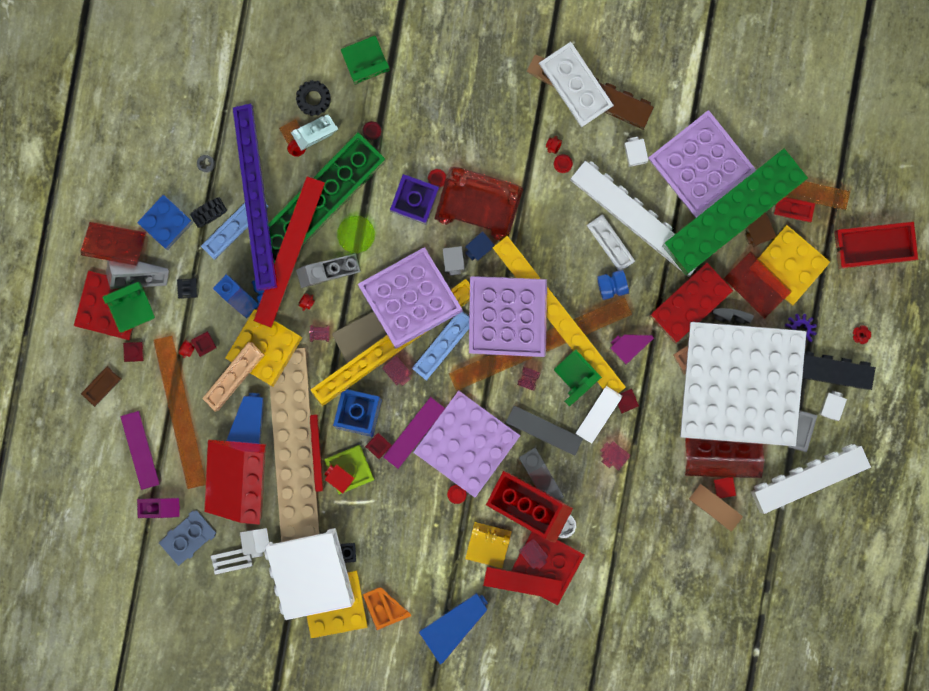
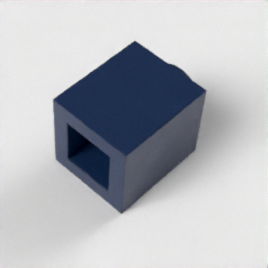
(479, 247)

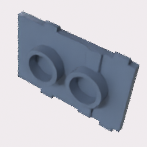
(187, 537)

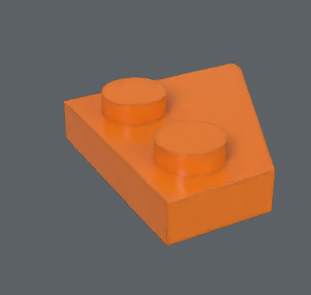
(383, 608)

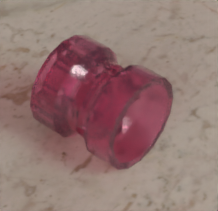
(528, 378)

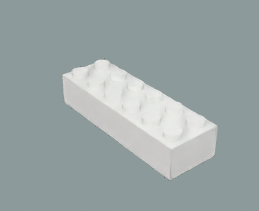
(810, 479)

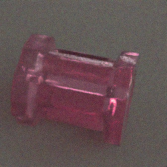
(320, 333)

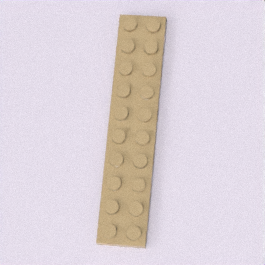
(294, 450)

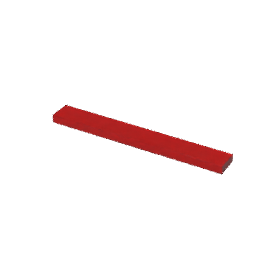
(290, 250)

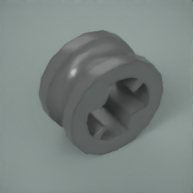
(208, 168)

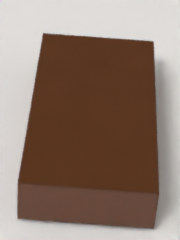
(101, 386)

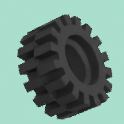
(321, 106)
(208, 212)

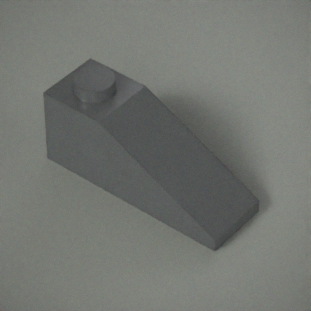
(540, 474)

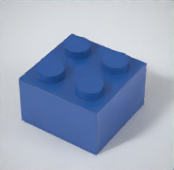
(165, 222)
(357, 412)

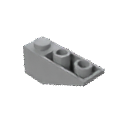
(328, 270)

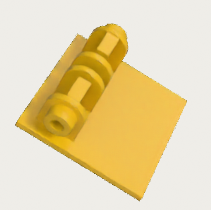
(488, 545)

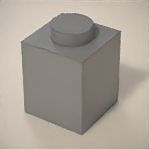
(453, 260)

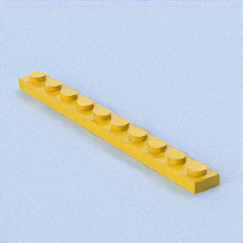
(559, 317)
(371, 358)

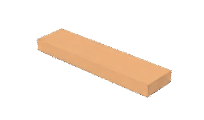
(233, 376)

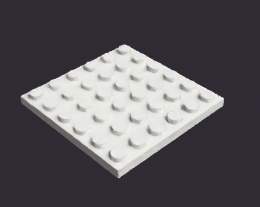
(743, 384)

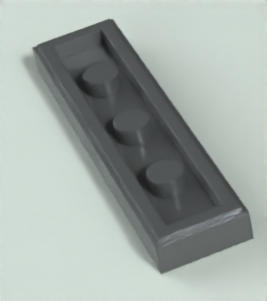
(544, 430)

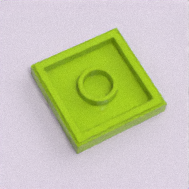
(354, 463)

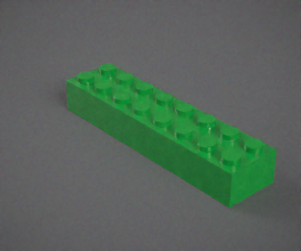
(342, 179)
(734, 211)

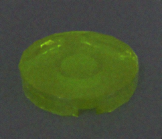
(356, 234)

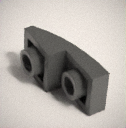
(726, 314)

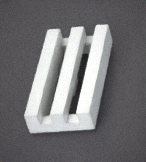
(216, 564)

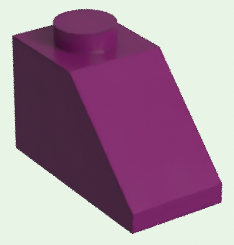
(629, 346)
(158, 508)

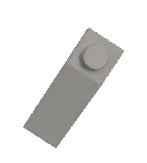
(123, 275)

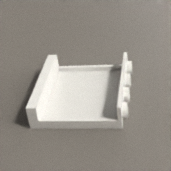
(309, 575)

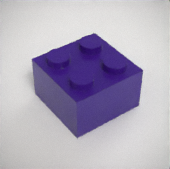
(414, 199)

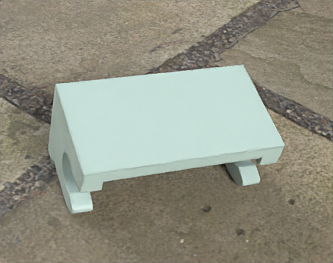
(314, 132)

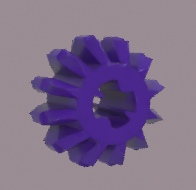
(797, 322)

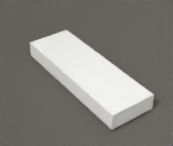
(610, 243)
(599, 414)

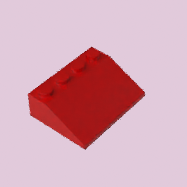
(235, 480)

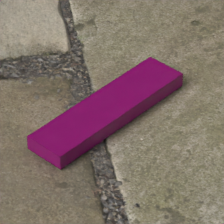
(414, 432)
(140, 450)

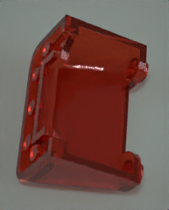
(479, 201)

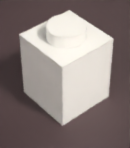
(635, 151)
(833, 405)
(254, 542)

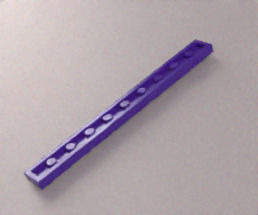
(254, 197)

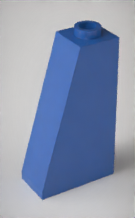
(236, 296)
(248, 421)
(450, 629)

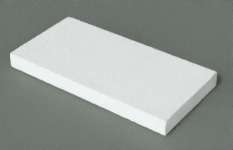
(576, 84)

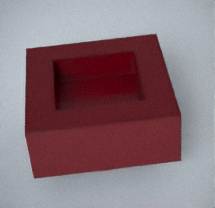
(204, 344)
(133, 352)
(627, 401)
(378, 446)

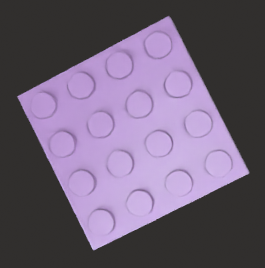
(702, 164)
(410, 297)
(508, 316)
(466, 444)

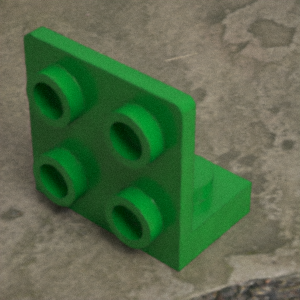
(365, 60)
(129, 307)
(577, 375)

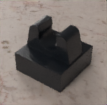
(187, 288)

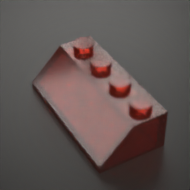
(723, 458)

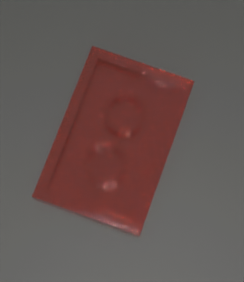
(113, 243)
(757, 284)

